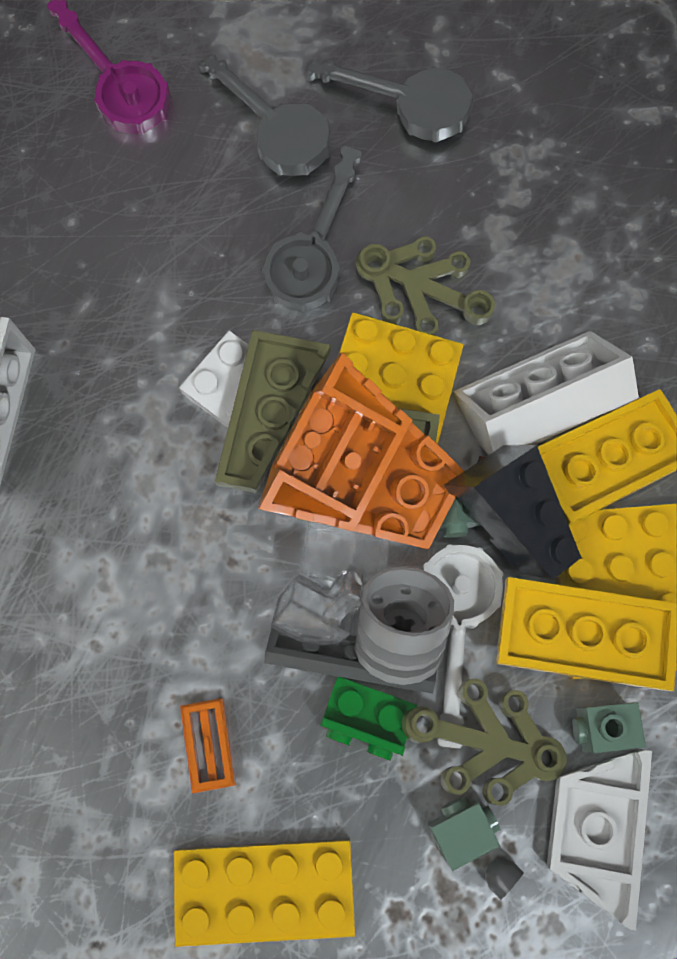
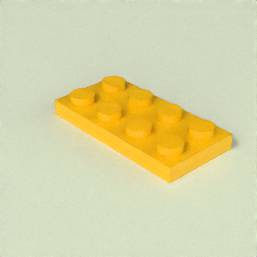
(612, 455)
(588, 634)
(263, 892)

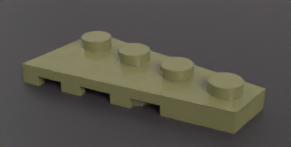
(267, 401)

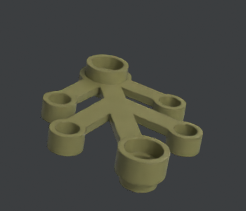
(420, 282)
(493, 743)

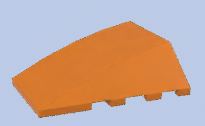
(360, 464)

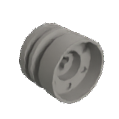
(403, 625)

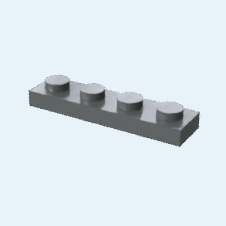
(332, 659)

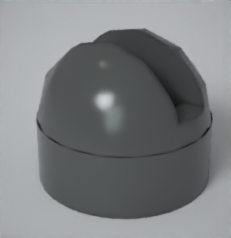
(502, 876)

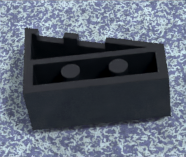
(519, 509)

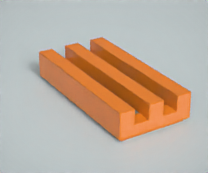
(191, 747)

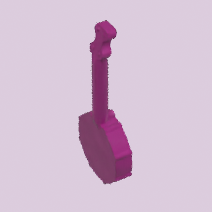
(128, 94)

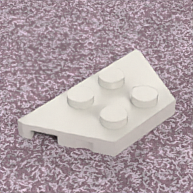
(602, 831)

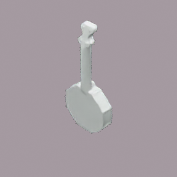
(477, 594)

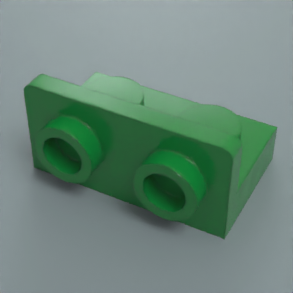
(366, 716)

